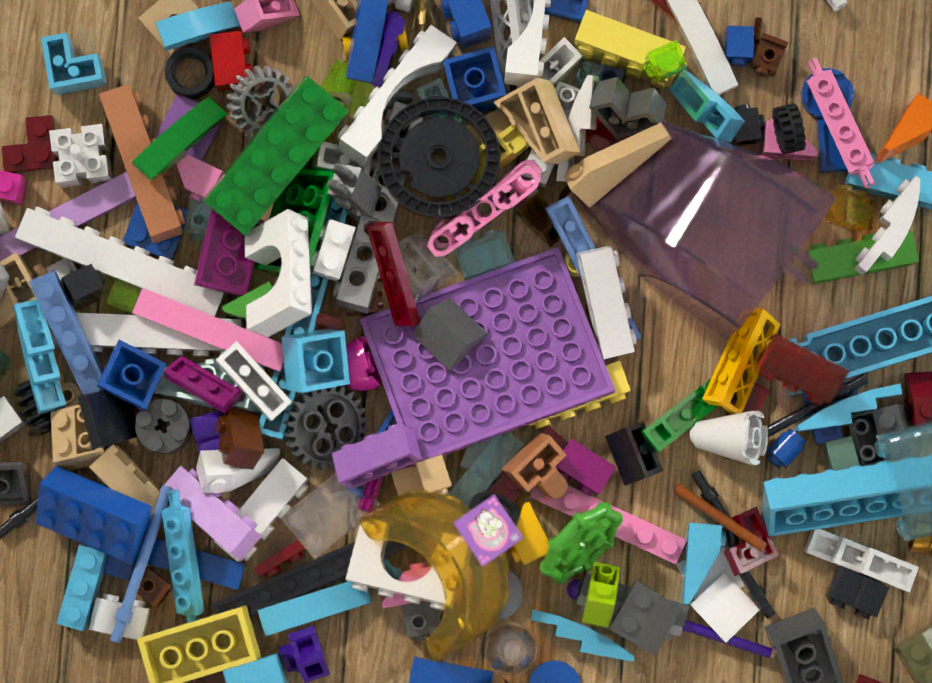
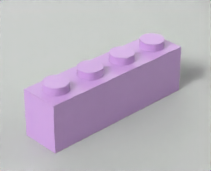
(214, 515)

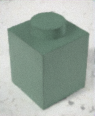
(840, 454)

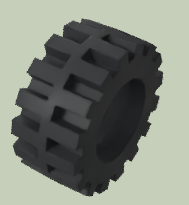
(789, 128)

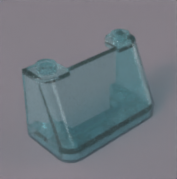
(911, 465)

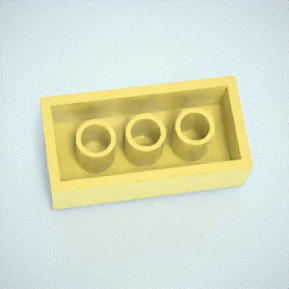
(618, 46)
(200, 647)

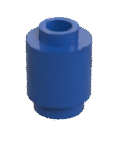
(785, 448)

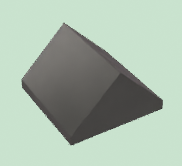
(448, 333)
(15, 483)

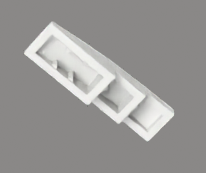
(703, 45)
(580, 120)
(861, 559)

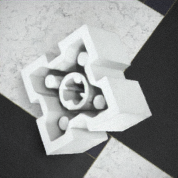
(81, 155)

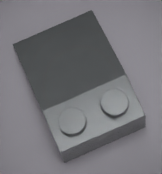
(803, 649)

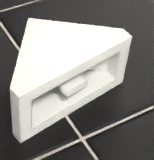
(560, 61)

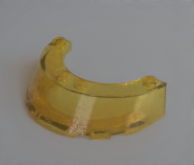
(471, 592)

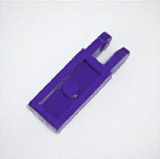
(392, 28)

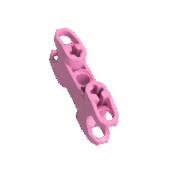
(499, 202)

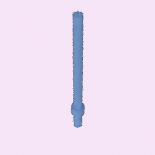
(124, 613)

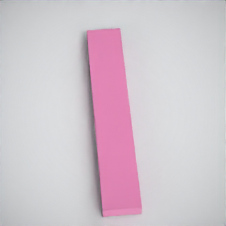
(208, 328)

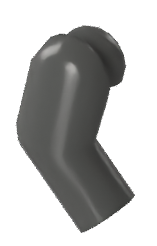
(402, 95)

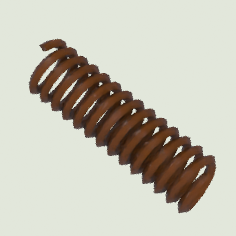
(758, 22)

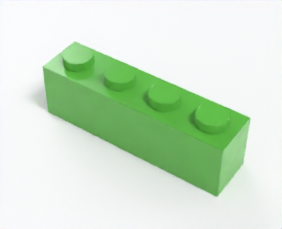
(839, 260)

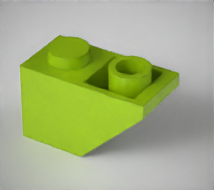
(601, 594)

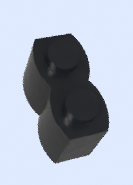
(856, 592)

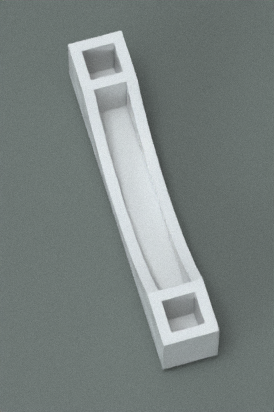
(524, 53)
(425, 58)

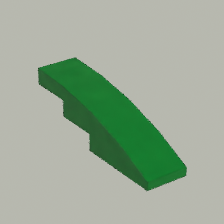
(179, 138)

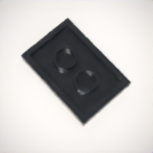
(107, 418)

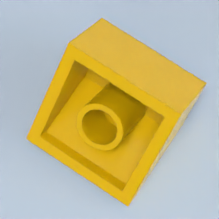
(534, 539)

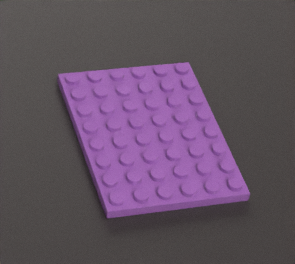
(525, 370)

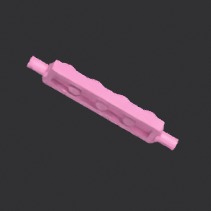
(840, 123)

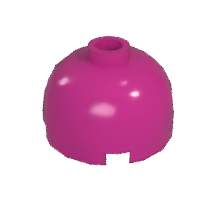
(361, 366)

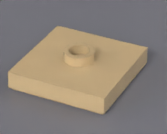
(162, 10)

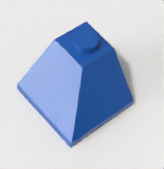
(131, 375)

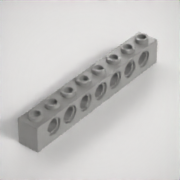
(360, 297)

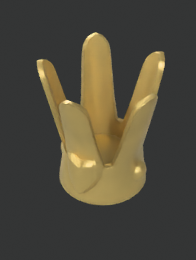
(422, 8)

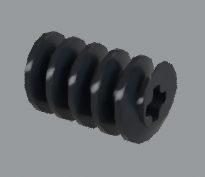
(40, 422)

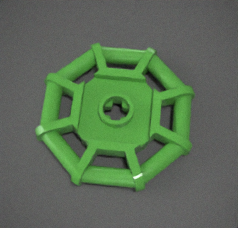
(581, 542)

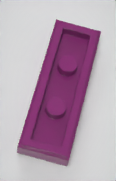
(203, 384)

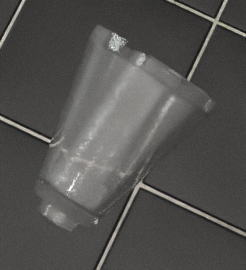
(510, 649)

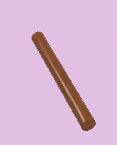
(719, 517)

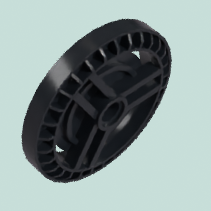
(433, 137)

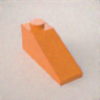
(911, 128)

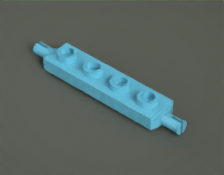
(182, 558)

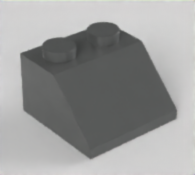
(645, 618)

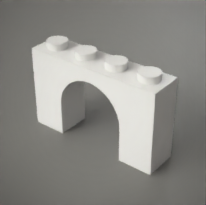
(291, 296)
(369, 570)

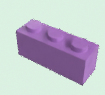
(376, 456)

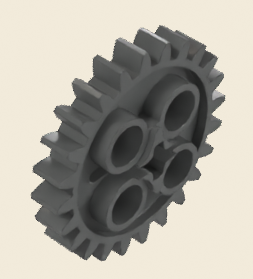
(305, 438)

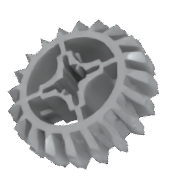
(266, 91)

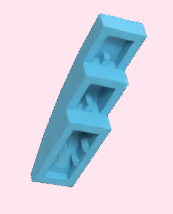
(39, 356)
(840, 412)
(311, 607)
(591, 641)

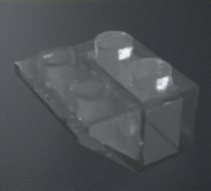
(422, 267)

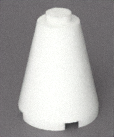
(733, 436)

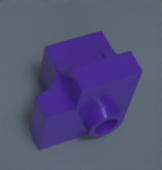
(305, 655)

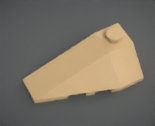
(605, 169)

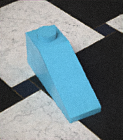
(700, 554)

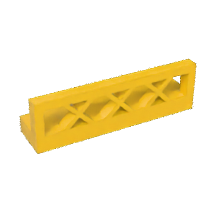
(736, 358)

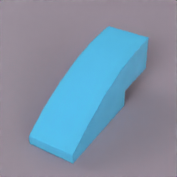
(197, 25)
(706, 106)

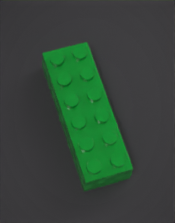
(275, 155)

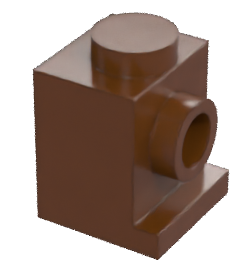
(771, 45)
(160, 589)

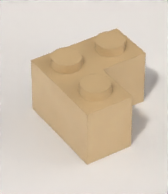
(427, 475)

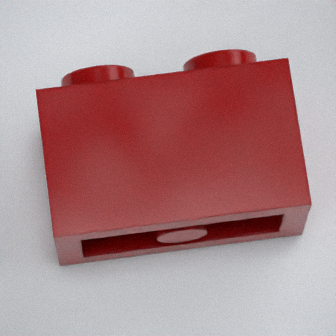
(229, 58)

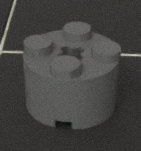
(150, 420)

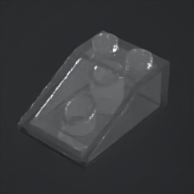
(325, 515)

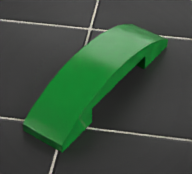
(678, 419)

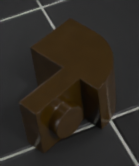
(534, 215)

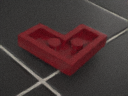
(36, 153)
(744, 556)

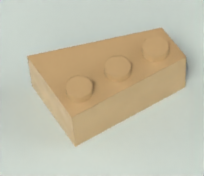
(541, 120)
(124, 475)

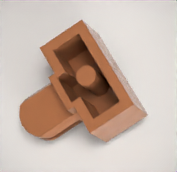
(536, 466)

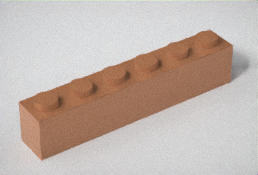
(131, 139)

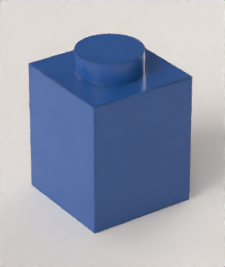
(739, 45)

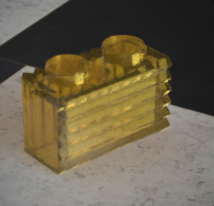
(851, 209)

